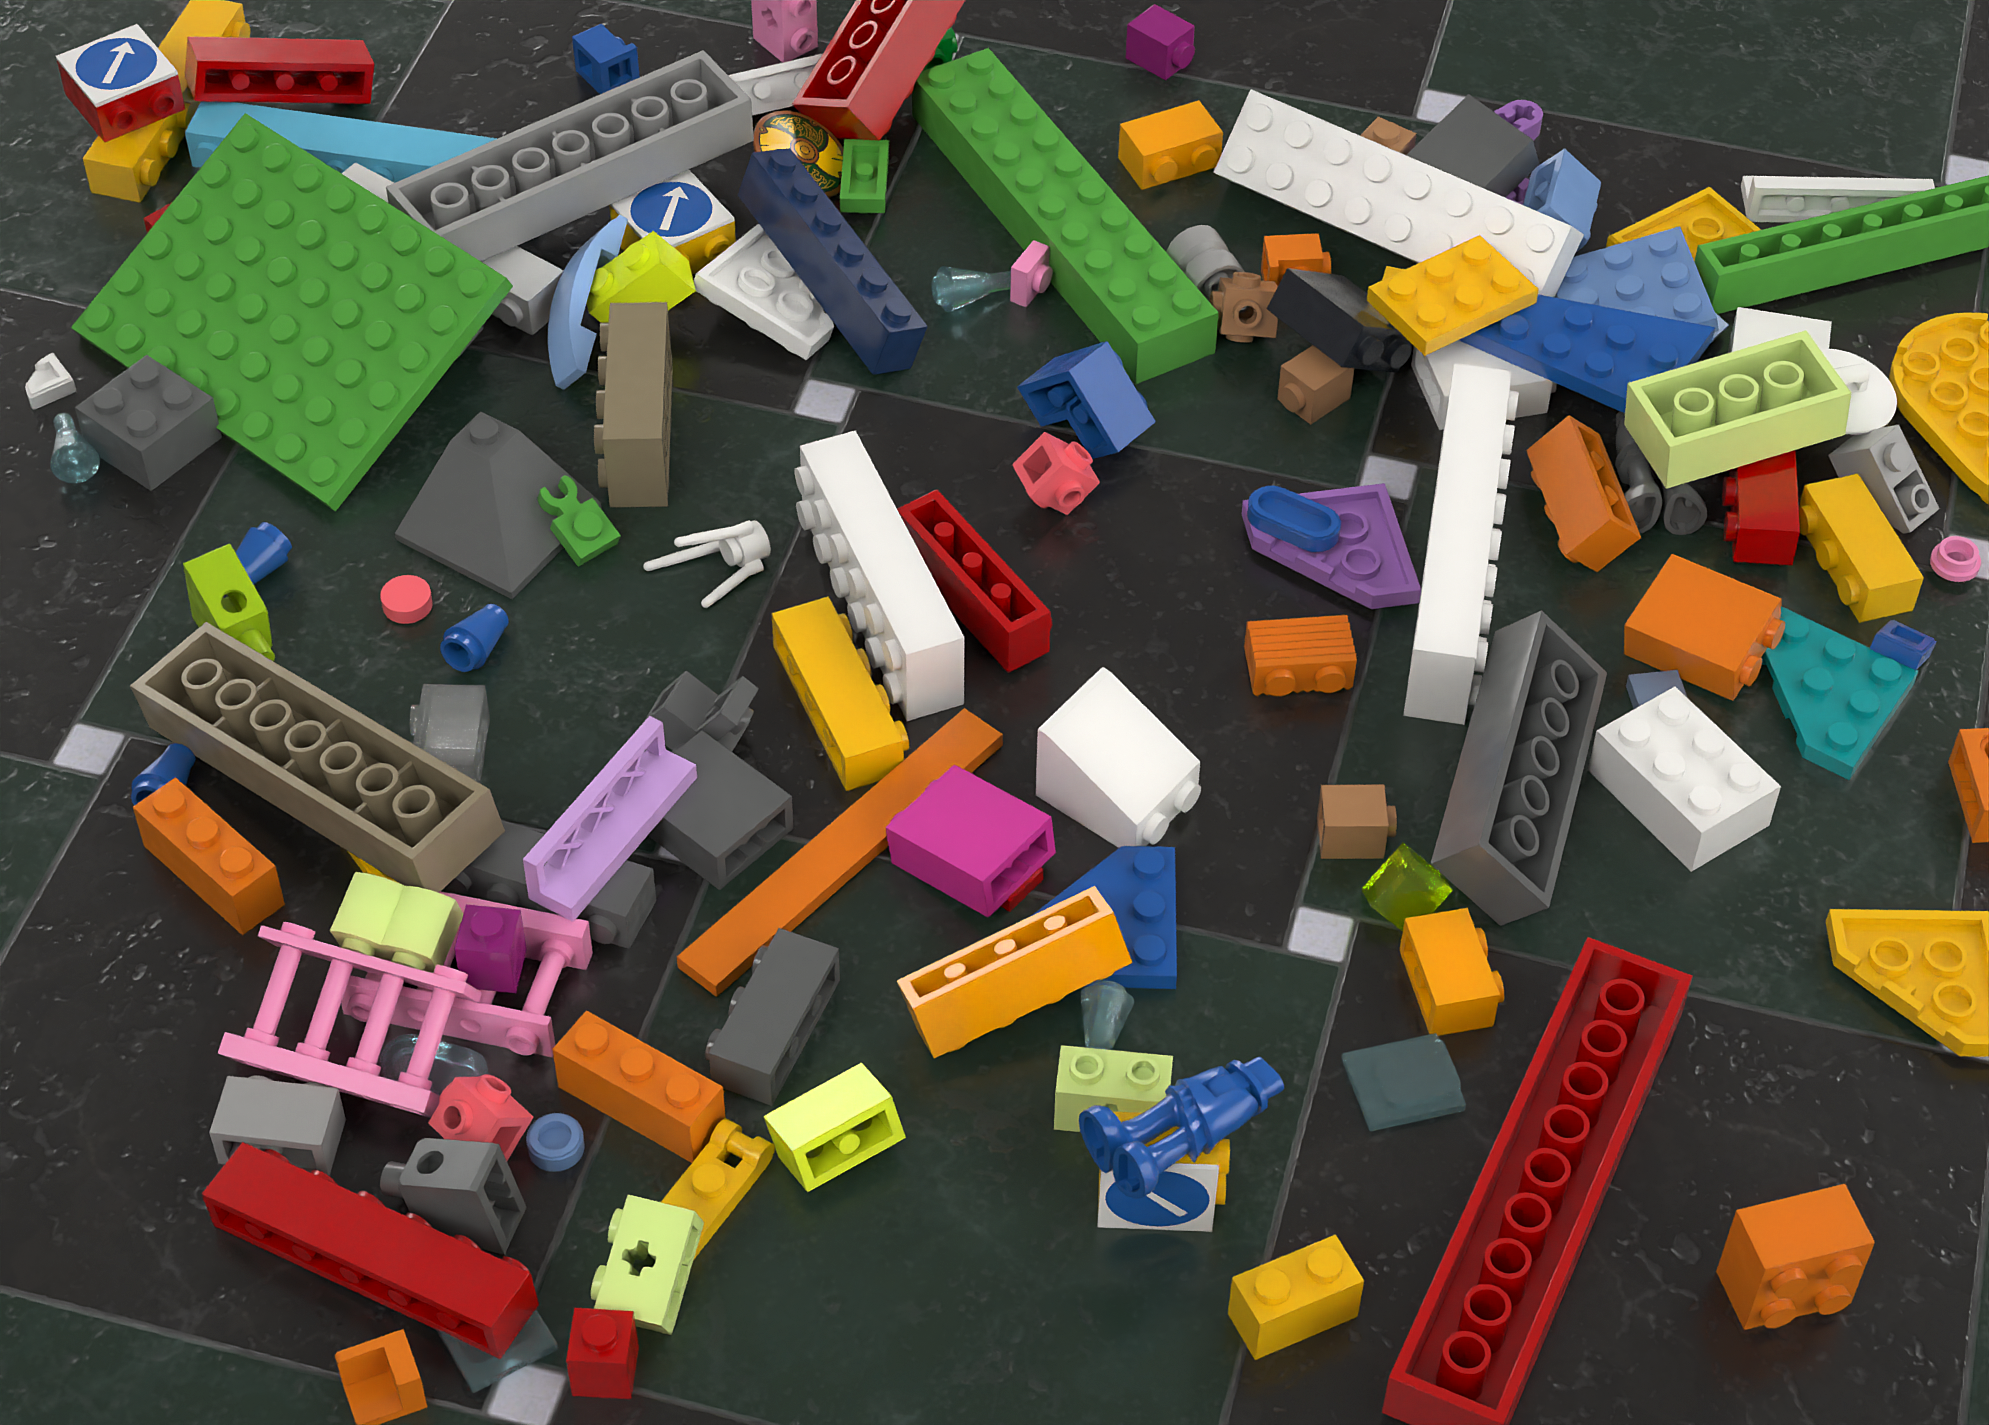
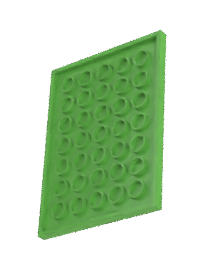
(295, 308)

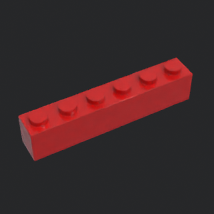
(372, 1248)

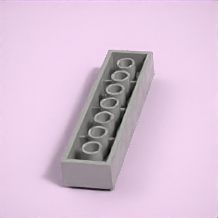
(580, 158)

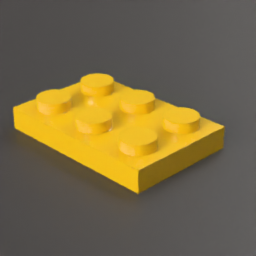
(1452, 295)

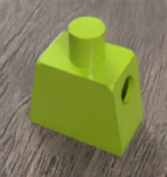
(239, 614)

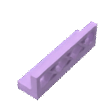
(607, 822)

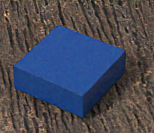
(1903, 644)

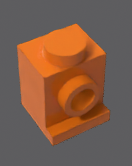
(1292, 252)

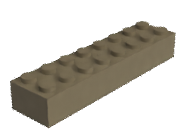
(319, 759)

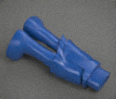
(1201, 1107)

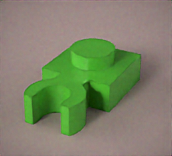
(579, 527)

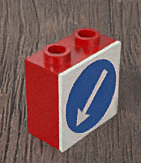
(121, 82)

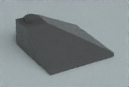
(484, 507)

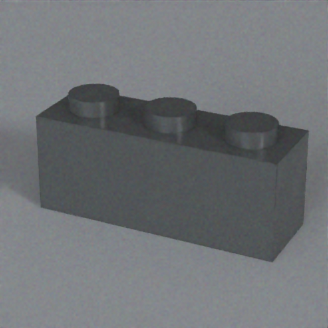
(773, 1016)

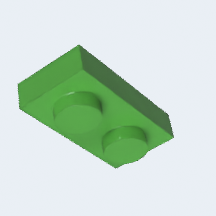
(864, 176)

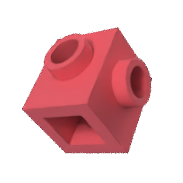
(1056, 473)
(481, 1112)

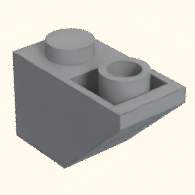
(1890, 475)

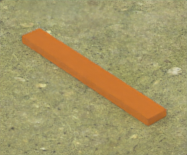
(831, 856)

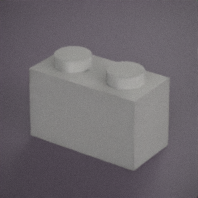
(291, 1118)

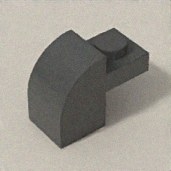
(691, 707)

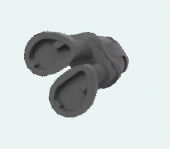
(1682, 505)

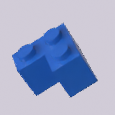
(1092, 395)

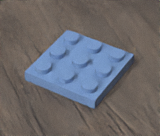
(1642, 276)

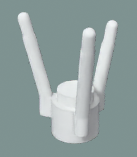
(740, 545)

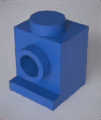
(604, 59)

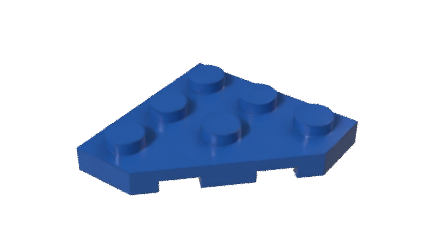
(1142, 895)

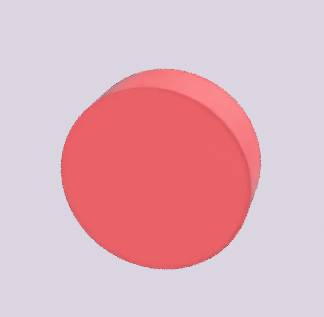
(406, 599)

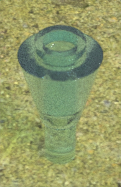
(959, 287)
(72, 455)
(1104, 1013)

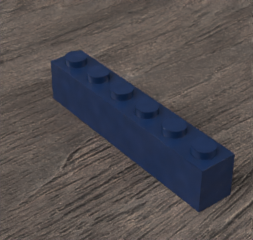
(832, 261)

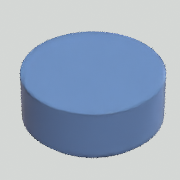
(555, 1142)

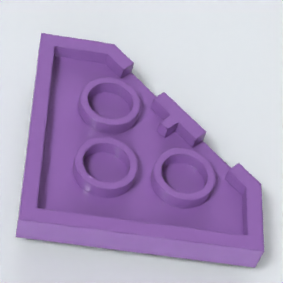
(1369, 558)

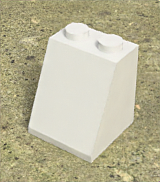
(1114, 765)

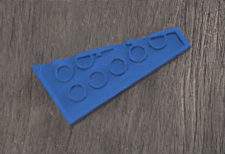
(1592, 345)

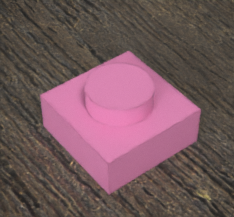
(1030, 274)

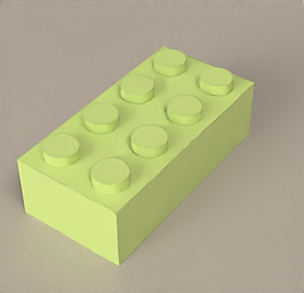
(1736, 409)

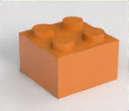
(1794, 1257)

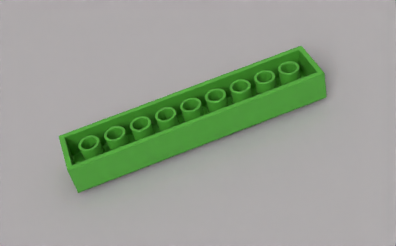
(1050, 194)

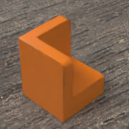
(381, 1379)

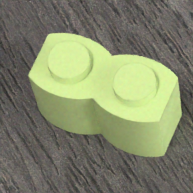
(396, 922)

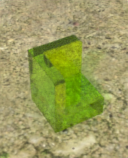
(1406, 887)

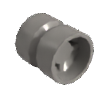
(1203, 257)

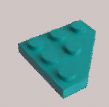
(1834, 692)

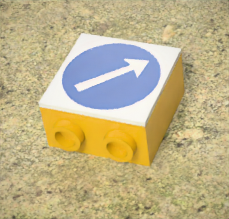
(682, 215)
(1179, 1201)

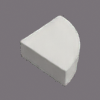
(48, 382)

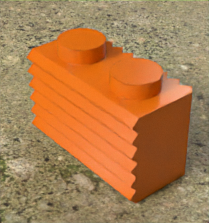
(1300, 655)

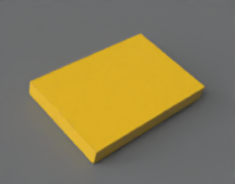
(1702, 219)

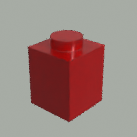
(602, 1353)

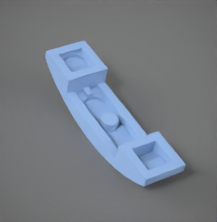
(567, 340)

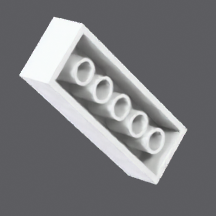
(880, 576)

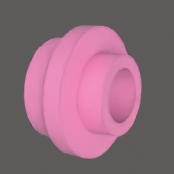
(1956, 559)

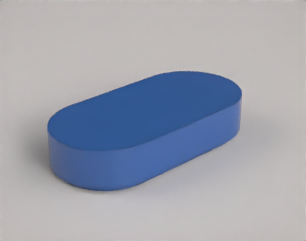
(1293, 518)

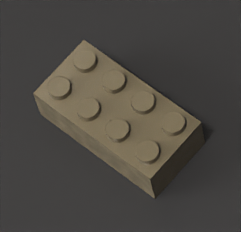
(635, 405)

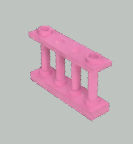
(526, 1032)
(361, 1073)

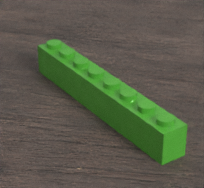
(1845, 245)

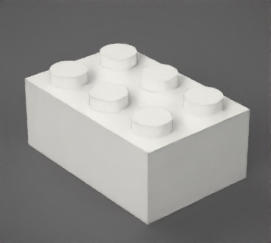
(1683, 778)

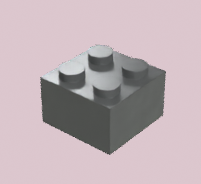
(149, 422)

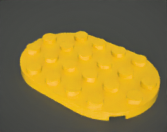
(1944, 391)

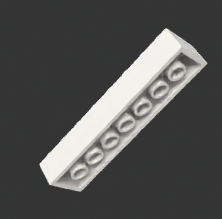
(1385, 193)
(1461, 544)

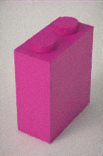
(970, 840)

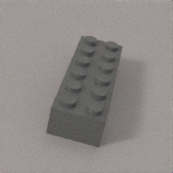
(1520, 769)

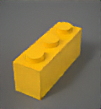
(1859, 548)

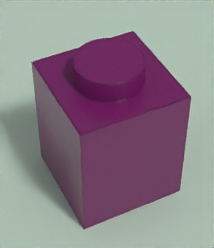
(1160, 42)
(491, 947)

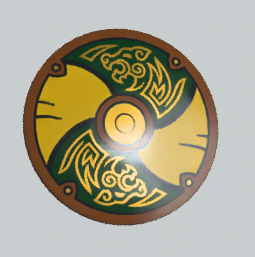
(808, 140)

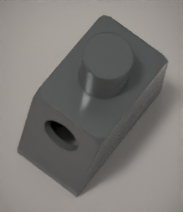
(459, 1190)

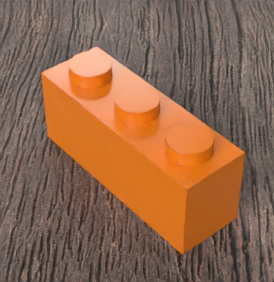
(1582, 494)
(209, 856)
(638, 1086)

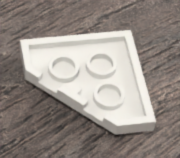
(766, 293)

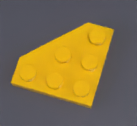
(1923, 966)

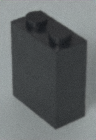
(1339, 321)

